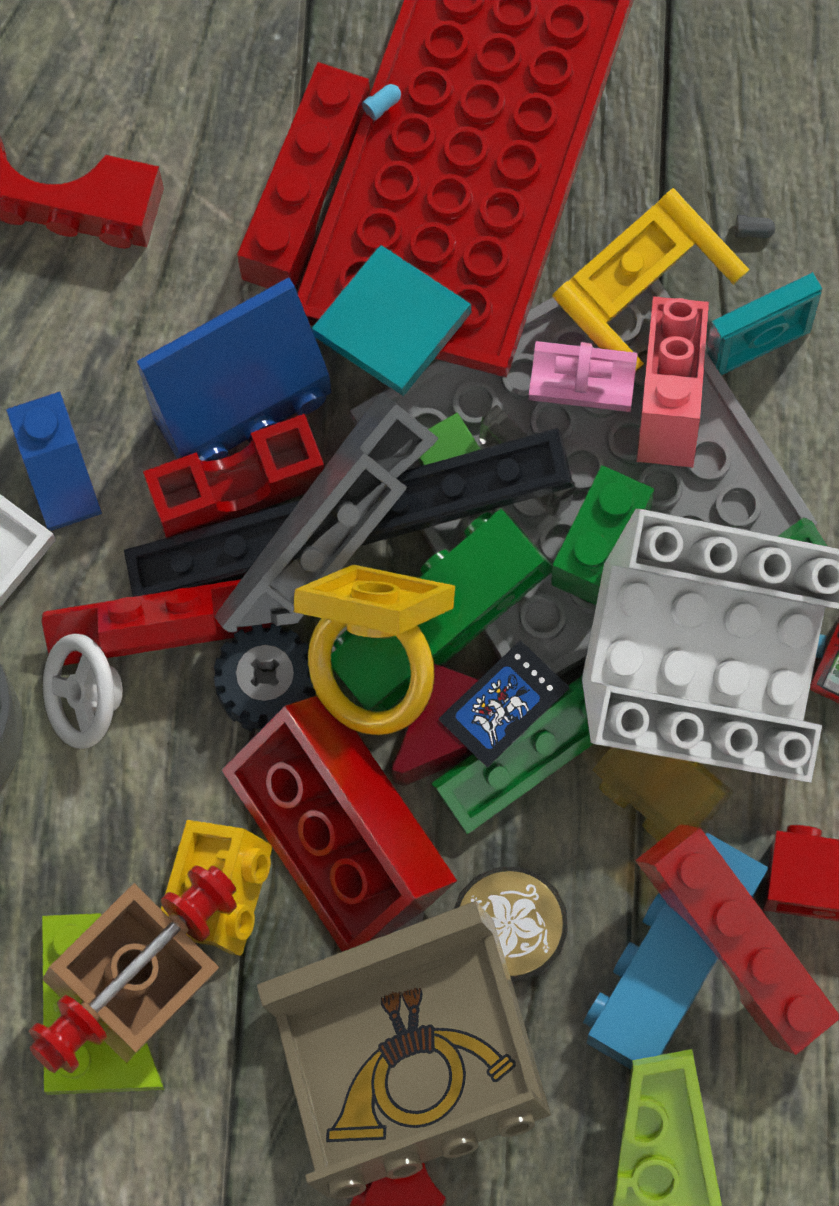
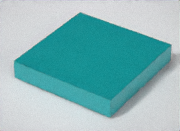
(392, 320)
(764, 324)

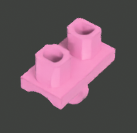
(582, 376)

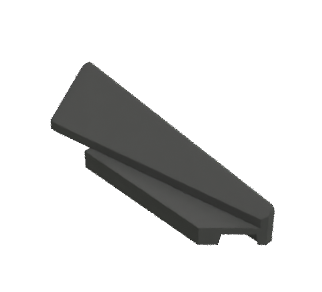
(331, 516)

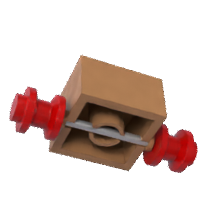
(132, 970)

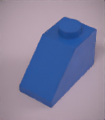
(54, 461)

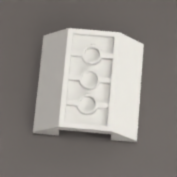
(709, 644)

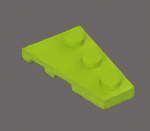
(99, 1065)
(665, 1137)

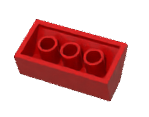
(337, 824)

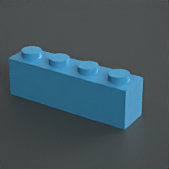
(660, 976)

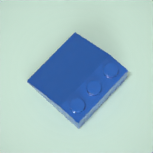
(236, 375)

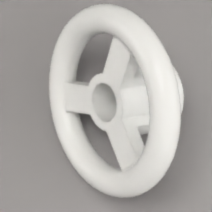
(89, 691)

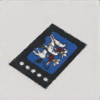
(503, 703)

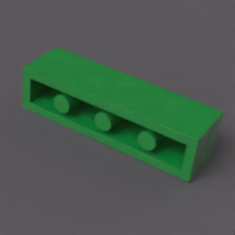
(489, 576)

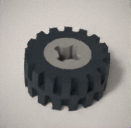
(241, 665)

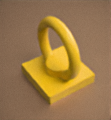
(372, 606)

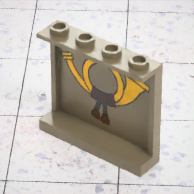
(406, 1051)

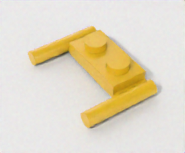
(636, 262)

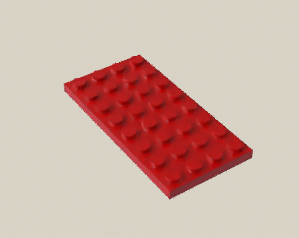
(471, 158)

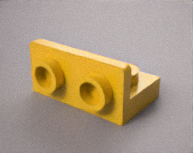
(242, 859)

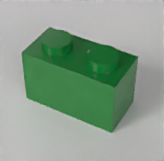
(596, 531)

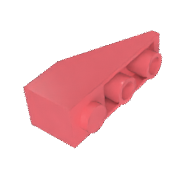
(673, 382)

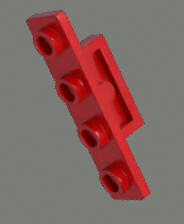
(144, 621)

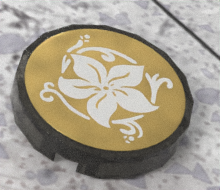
(526, 917)

